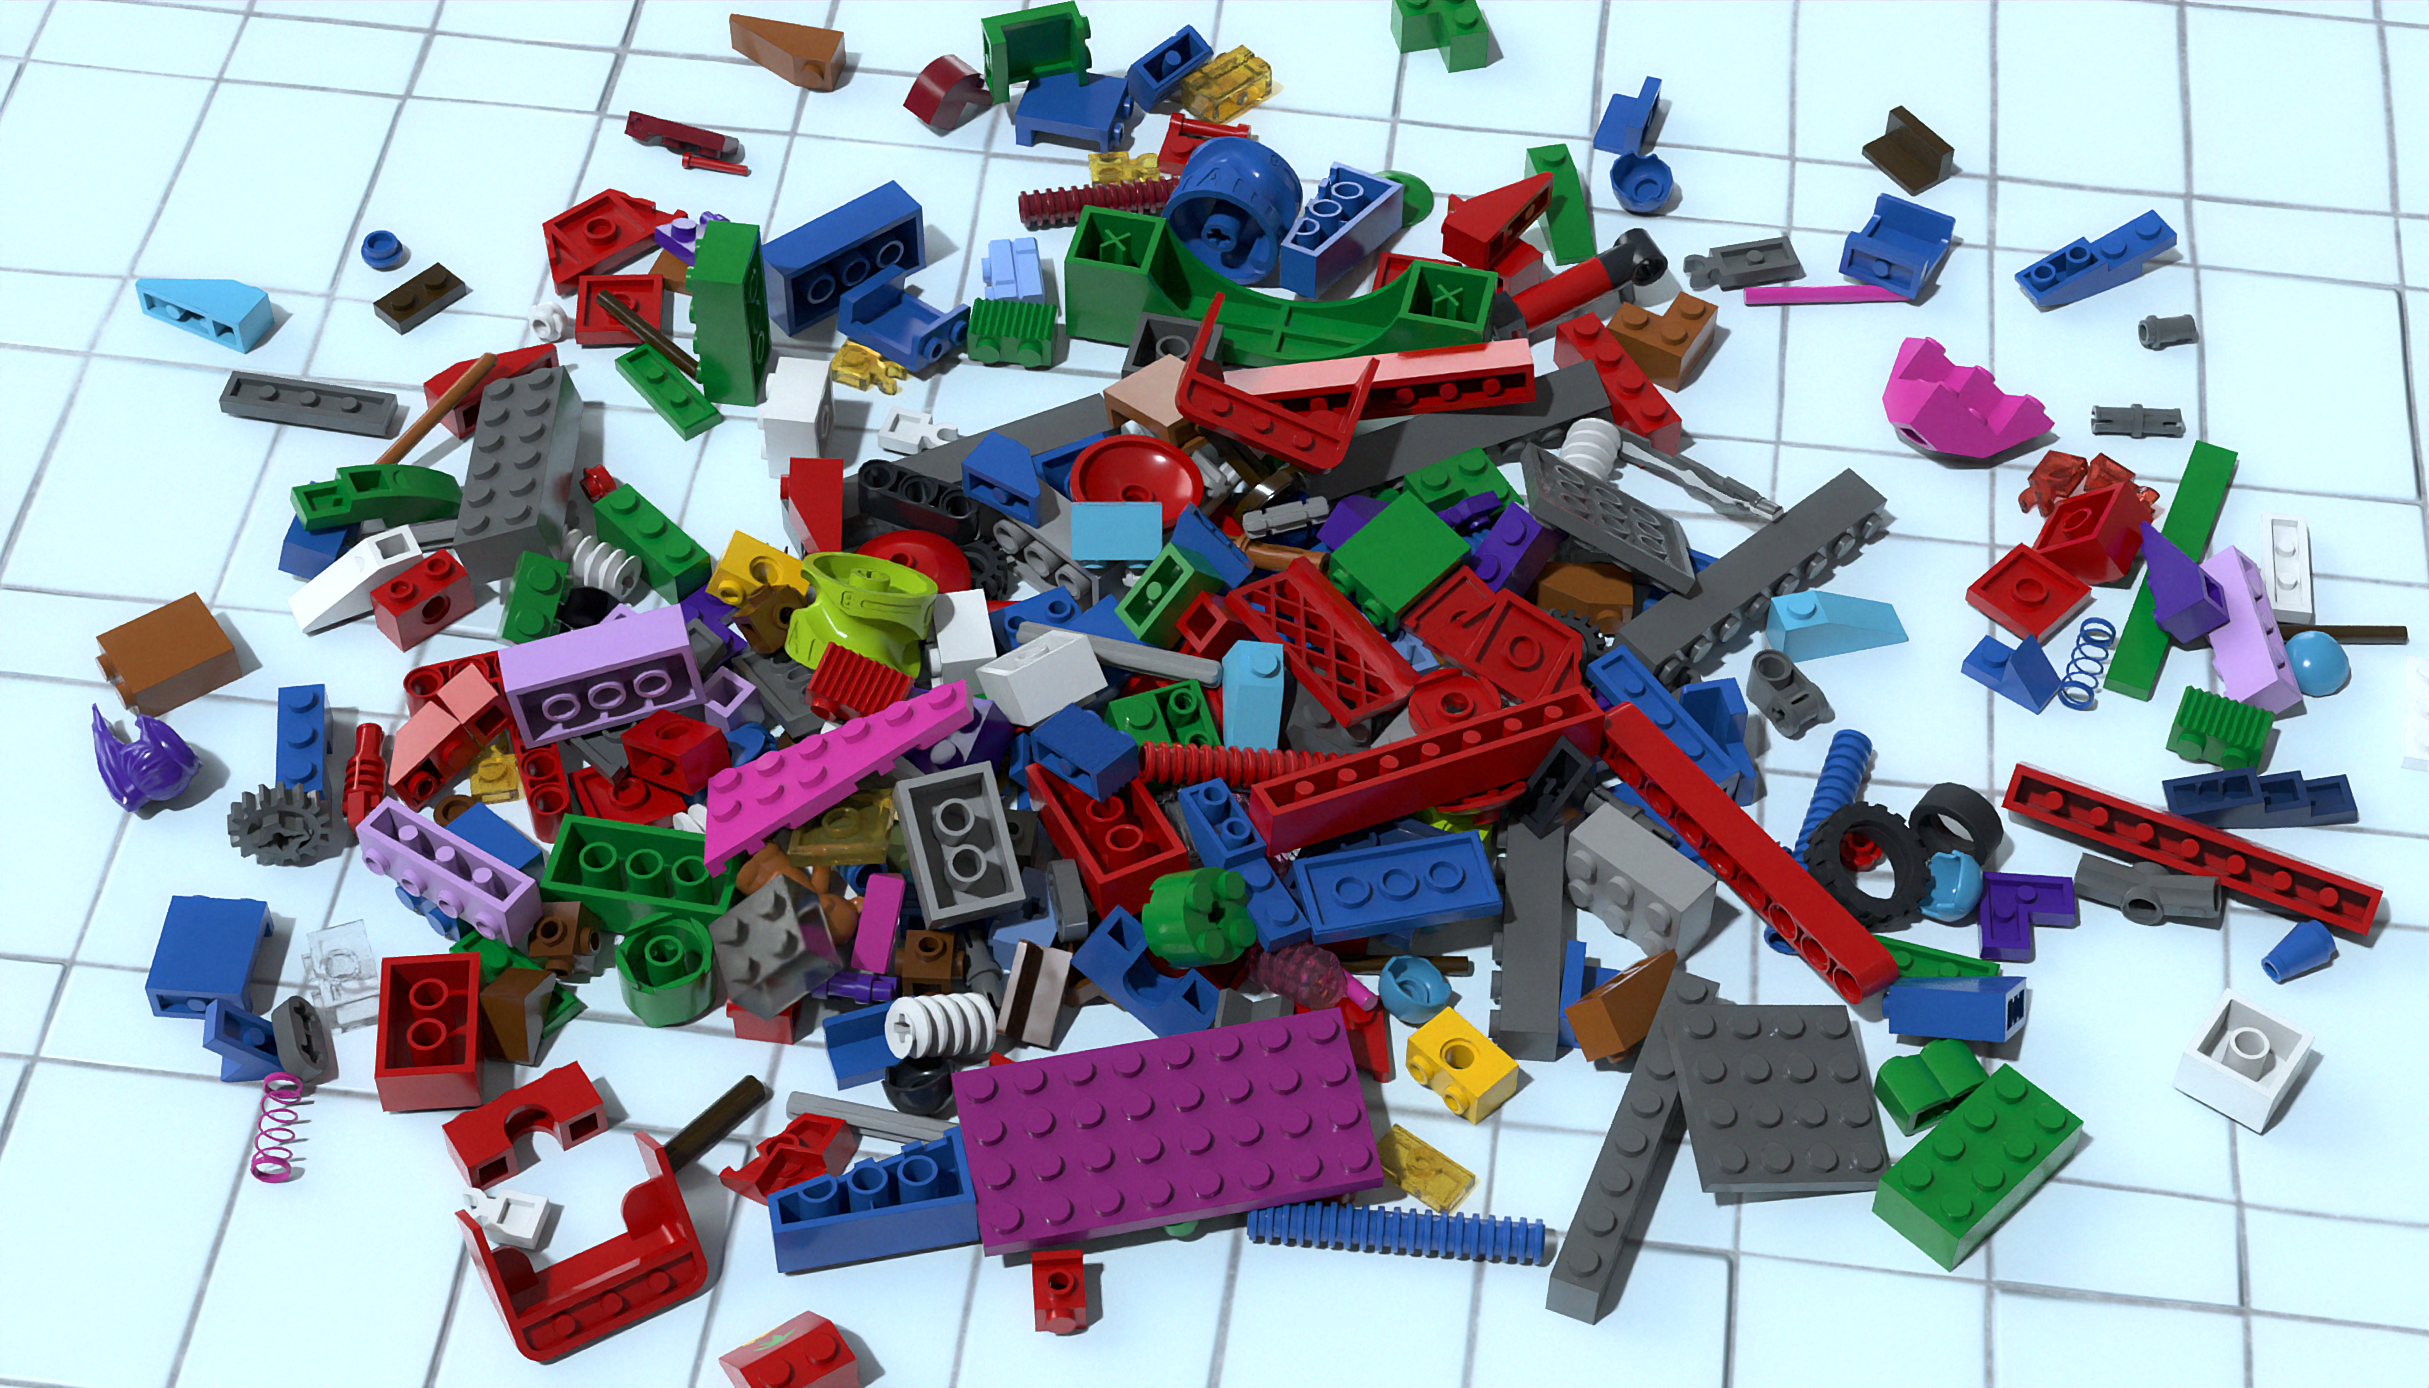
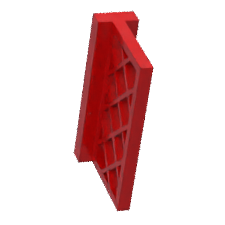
(1336, 628)

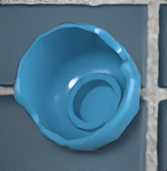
(2317, 662)
(1953, 886)
(1412, 989)

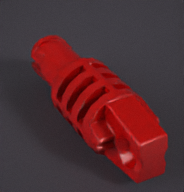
(365, 775)

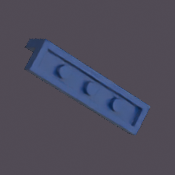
(1625, 678)

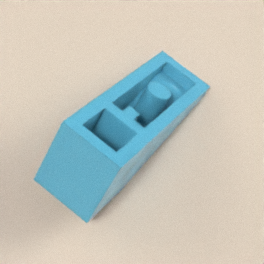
(209, 308)
(1830, 624)
(1252, 696)

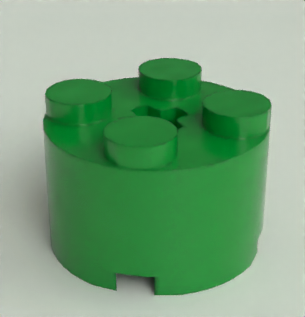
(1198, 918)
(666, 969)

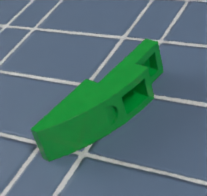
(375, 491)

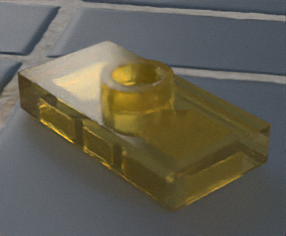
(1423, 1170)

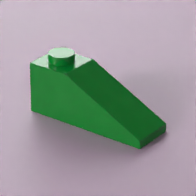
(1566, 220)

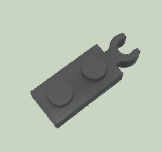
(1743, 263)

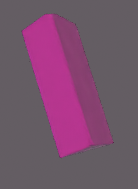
(878, 922)

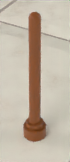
(439, 409)

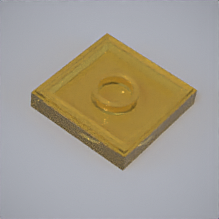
(847, 832)

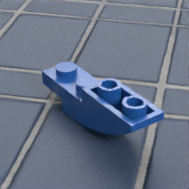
(2098, 266)
(1232, 842)

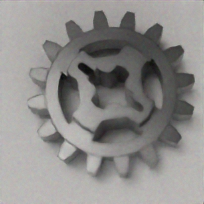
(279, 823)

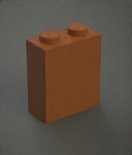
(167, 657)

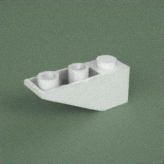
(346, 584)

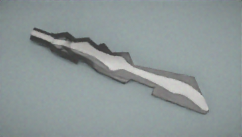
(1697, 477)

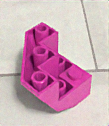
(1955, 405)

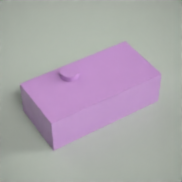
(601, 676)

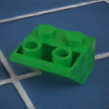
(1165, 715)

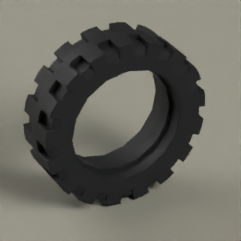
(1893, 838)

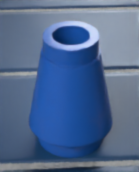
(2299, 951)

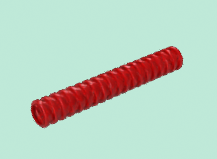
(1231, 765)

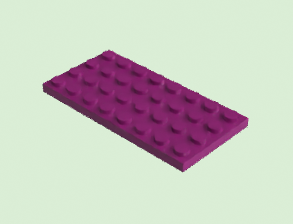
(1165, 1131)

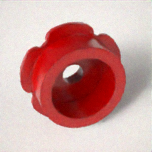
(597, 483)
(1858, 858)

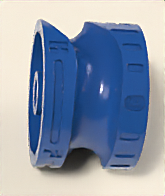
(1235, 206)

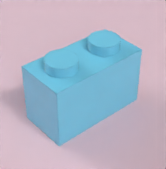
(1116, 533)

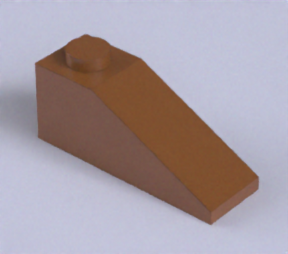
(792, 51)
(1590, 589)
(1621, 1009)

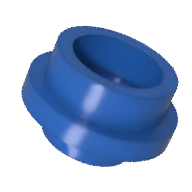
(381, 249)

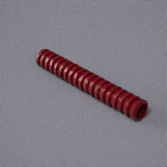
(1070, 203)

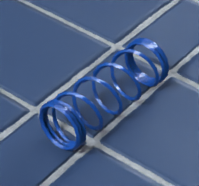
(2090, 641)

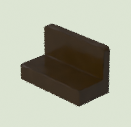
(1910, 153)

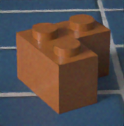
(1669, 344)

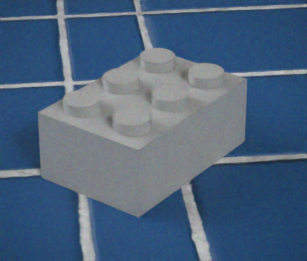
(958, 845)
(1638, 884)

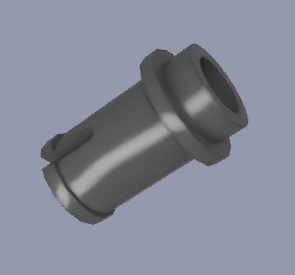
(2169, 329)

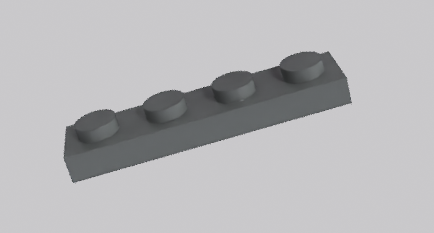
(308, 403)

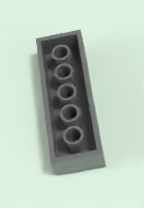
(518, 473)

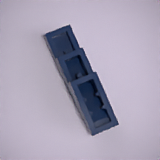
(2264, 802)

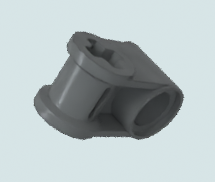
(1784, 692)

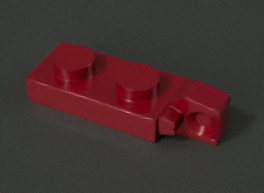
(676, 134)

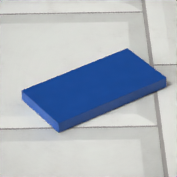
(1396, 887)

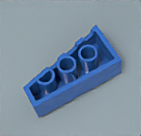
(1339, 229)
(877, 1207)

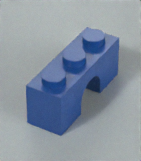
(304, 739)
(1119, 966)

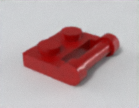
(1178, 148)

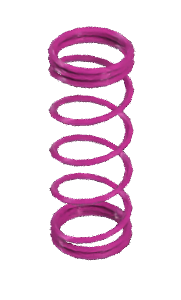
(262, 1176)

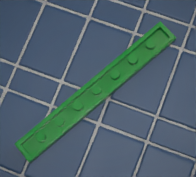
(2186, 527)

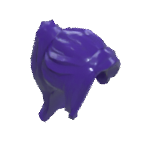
(146, 770)

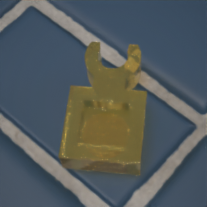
(1118, 167)
(862, 366)
(494, 773)

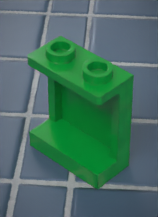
(1034, 46)
(1397, 560)

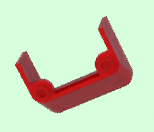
(1309, 442)
(603, 1285)

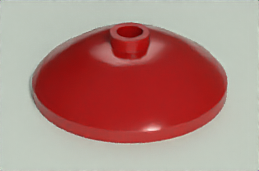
(1137, 471)
(925, 553)

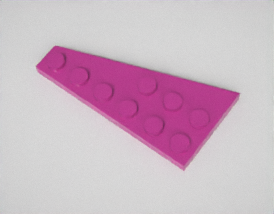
(822, 770)

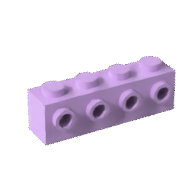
(2249, 645)
(449, 872)

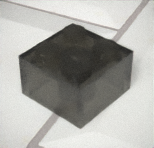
(774, 947)

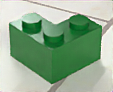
(1449, 25)
(1458, 478)

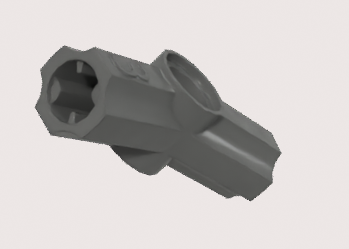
(2147, 890)

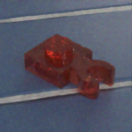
(2106, 472)
(2053, 477)

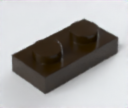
(419, 298)

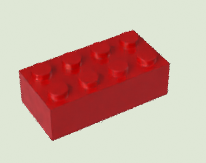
(1115, 843)

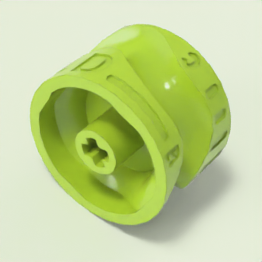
(864, 607)

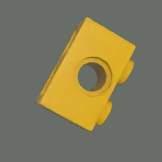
(750, 564)
(1452, 1042)

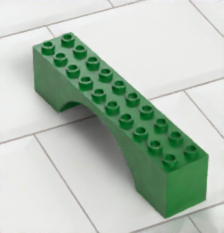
(1139, 264)

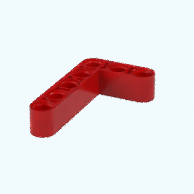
(538, 767)

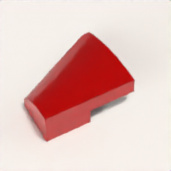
(803, 1151)

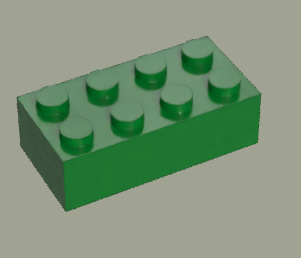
(730, 312)
(636, 872)
(1977, 1167)

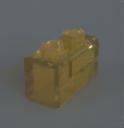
(1226, 85)

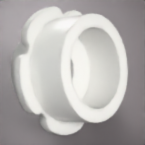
(547, 320)

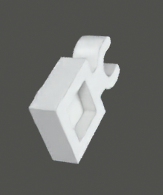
(913, 430)
(509, 1219)

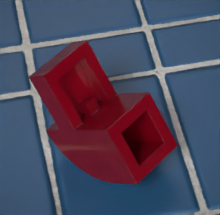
(944, 90)

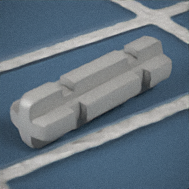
(1285, 517)

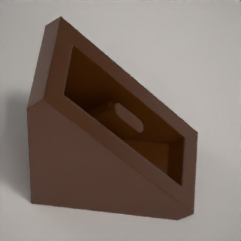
(515, 1014)

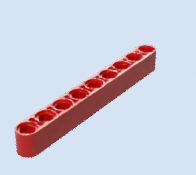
(1745, 855)

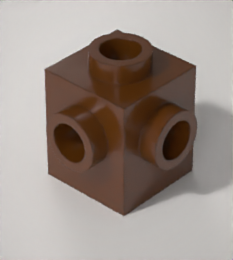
(768, 616)
(565, 939)
(929, 963)

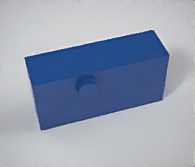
(838, 251)

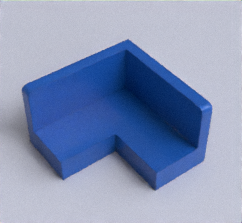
(1723, 716)

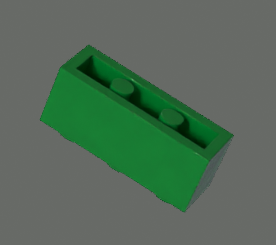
(670, 558)

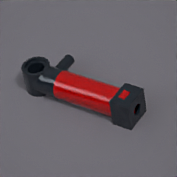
(1630, 261)

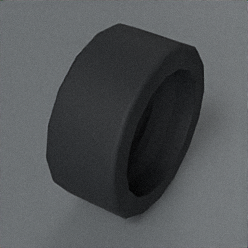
(1966, 808)

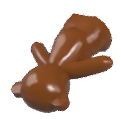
(772, 860)

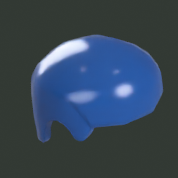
(1641, 181)

